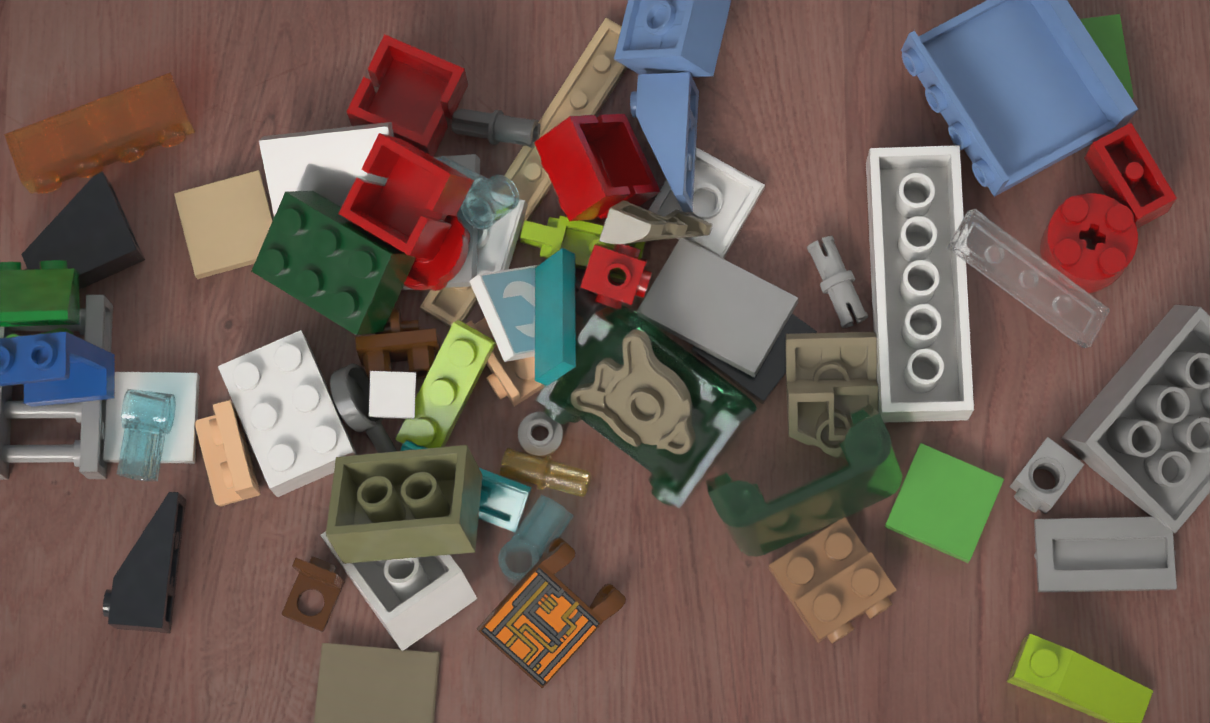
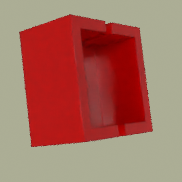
(412, 93)
(595, 165)
(412, 203)

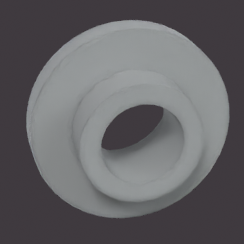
(543, 447)

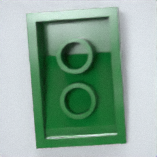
(39, 295)

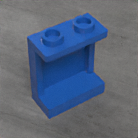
(57, 368)

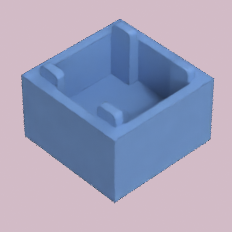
(672, 36)

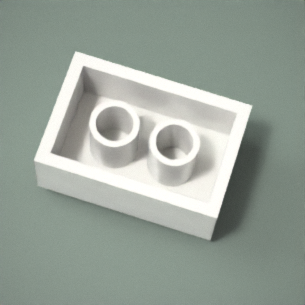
(287, 413)

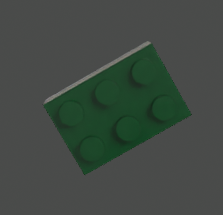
(332, 263)

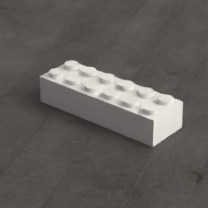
(919, 284)

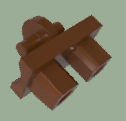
(398, 343)

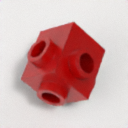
(598, 277)

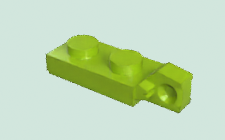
(573, 236)

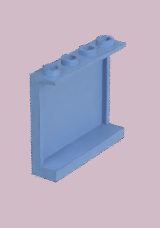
(1018, 86)

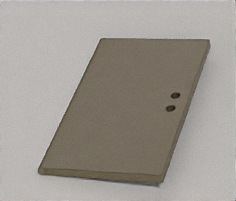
(376, 685)

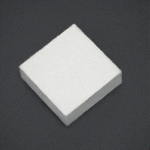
(392, 394)

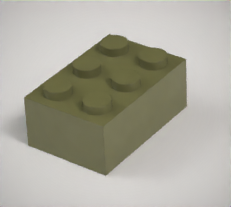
(404, 504)

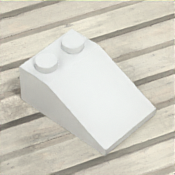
(410, 593)

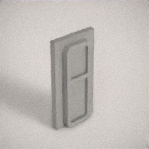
(1104, 554)

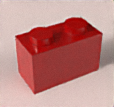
(1130, 174)

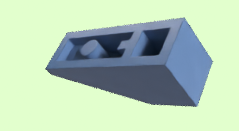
(668, 115)

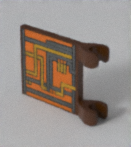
(544, 620)

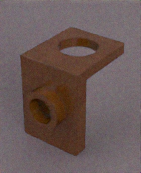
(316, 576)

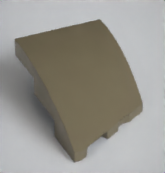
(826, 382)

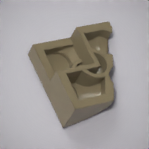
(634, 224)

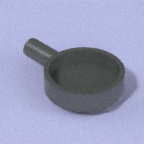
(351, 401)

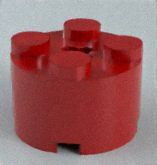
(1109, 227)

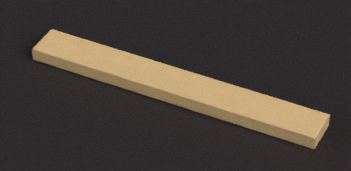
(580, 94)

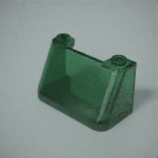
(717, 406)
(867, 479)

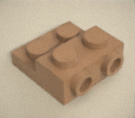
(833, 581)

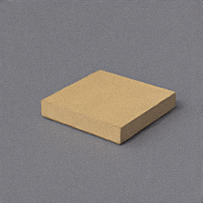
(225, 223)

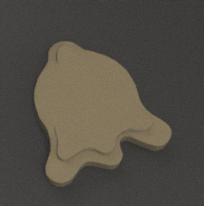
(640, 398)

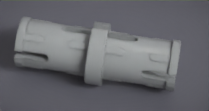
(837, 282)

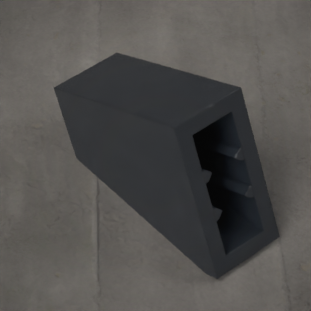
(88, 235)

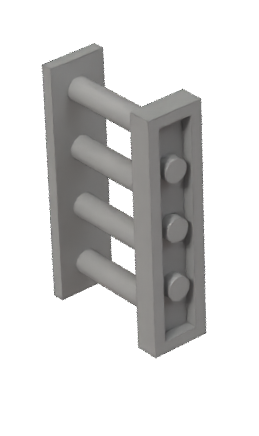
(89, 450)

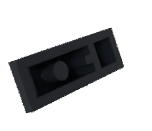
(147, 579)

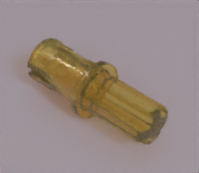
(545, 472)

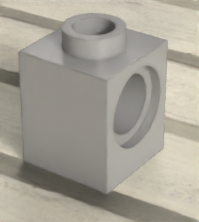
(1055, 460)

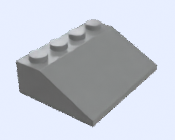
(1153, 421)

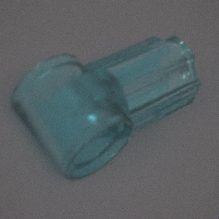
(487, 198)
(146, 421)
(540, 527)

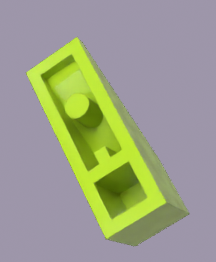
(1078, 682)

